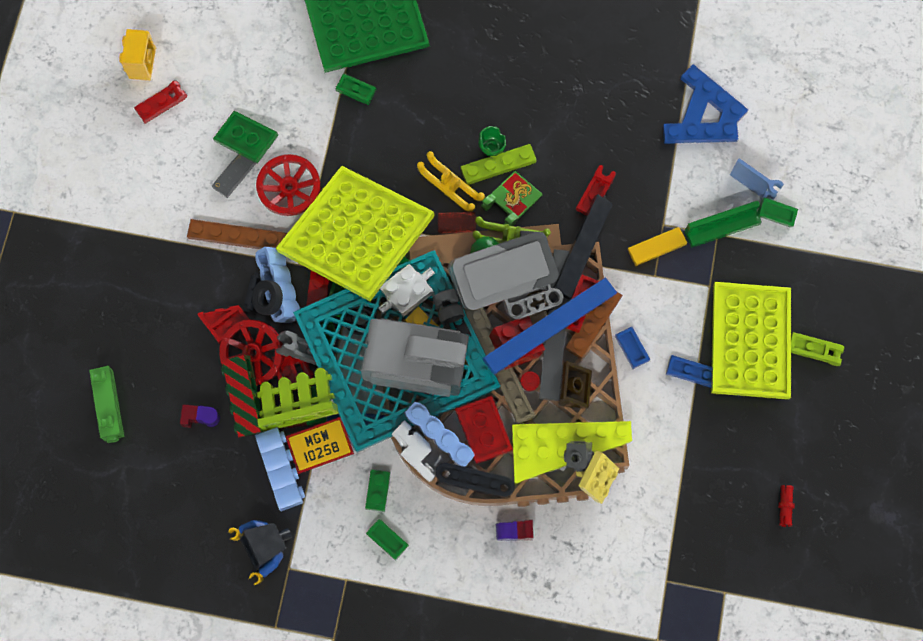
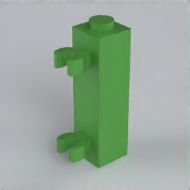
(106, 404)

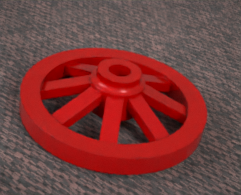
(286, 182)
(248, 349)

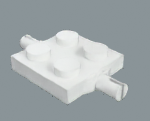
(406, 290)

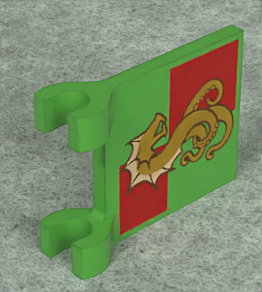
(514, 197)

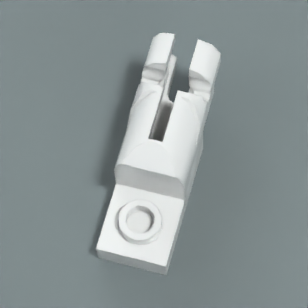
(416, 450)

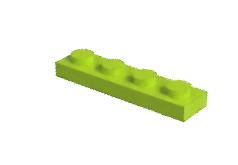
(498, 164)

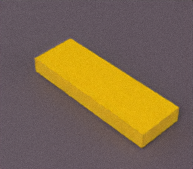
(657, 246)

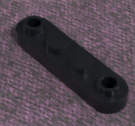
(475, 480)

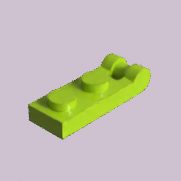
(816, 349)

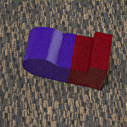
(199, 414)
(515, 531)

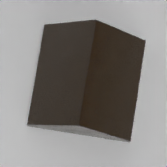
(575, 386)

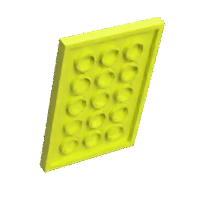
(751, 340)

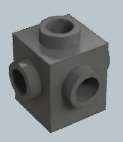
(578, 455)

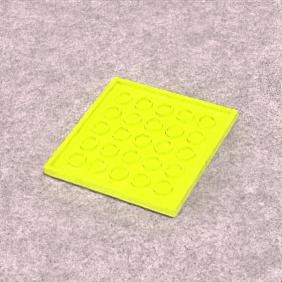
(355, 233)

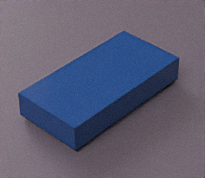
(632, 347)

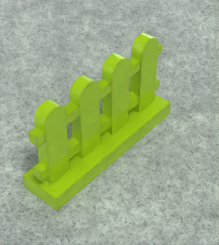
(307, 410)

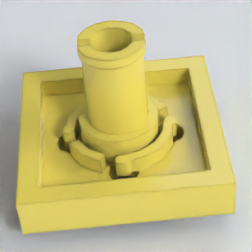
(598, 477)

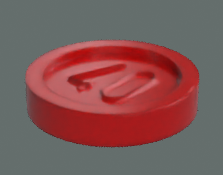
(530, 381)

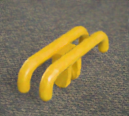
(449, 183)

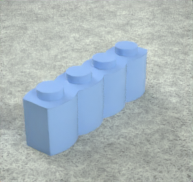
(274, 268)
(443, 438)
(279, 469)

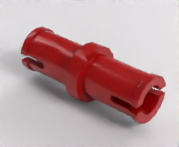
(786, 506)

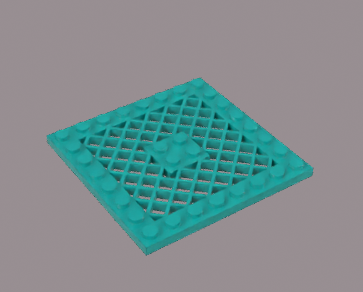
(365, 435)

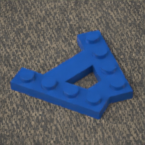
(705, 92)

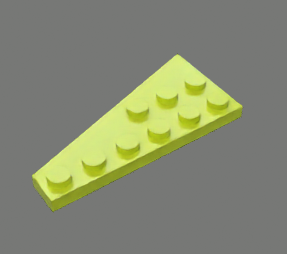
(542, 446)

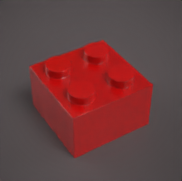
(507, 331)

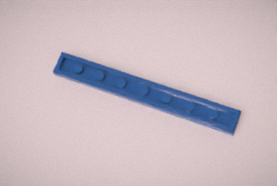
(549, 326)

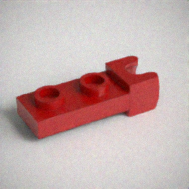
(598, 185)

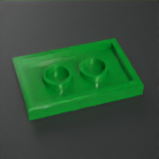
(245, 137)

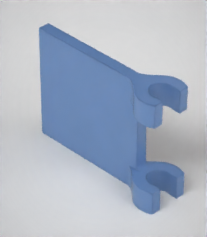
(755, 180)

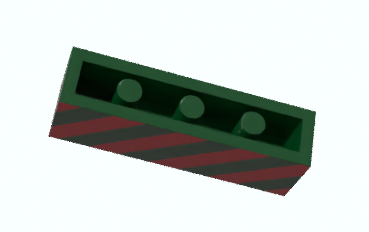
(243, 395)

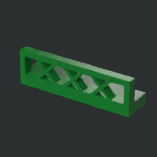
(723, 224)

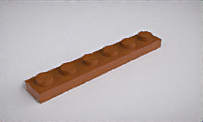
(233, 234)

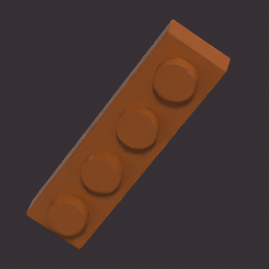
(591, 327)

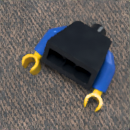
(262, 545)

